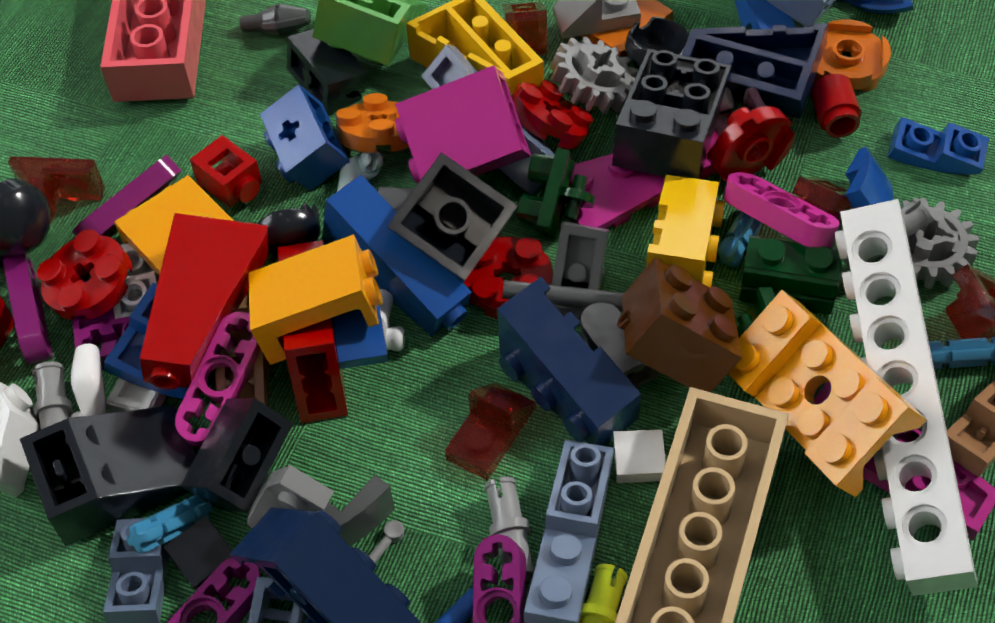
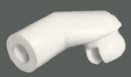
(393, 336)

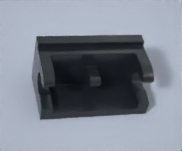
(324, 70)

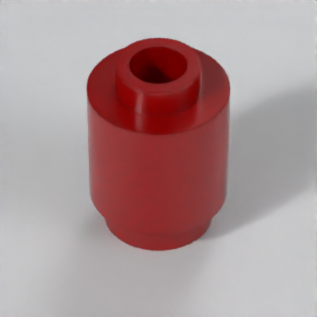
(836, 105)

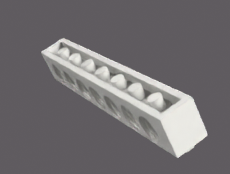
(948, 559)

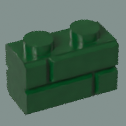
(801, 271)

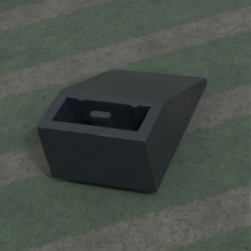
(670, 115)
(107, 468)

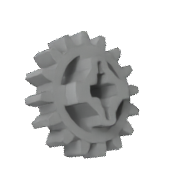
(593, 74)
(941, 246)

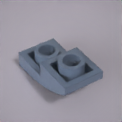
(135, 581)

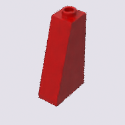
(197, 287)
(314, 361)

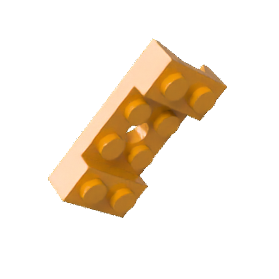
(785, 362)

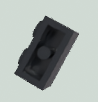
(237, 454)

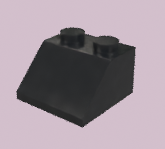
(452, 217)

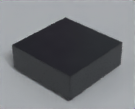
(198, 551)

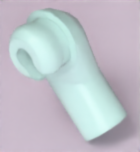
(366, 164)

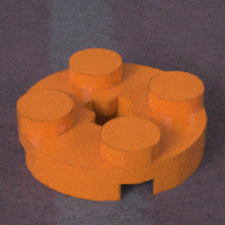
(868, 54)
(369, 125)

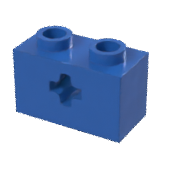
(303, 138)

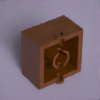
(680, 326)

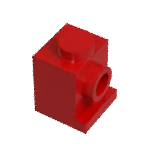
(231, 180)

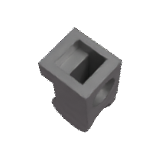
(601, 329)

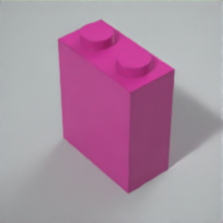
(466, 121)

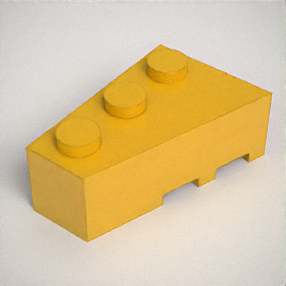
(479, 36)
(685, 225)

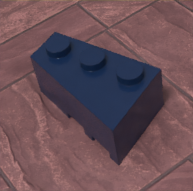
(774, 61)
(562, 370)
(320, 569)

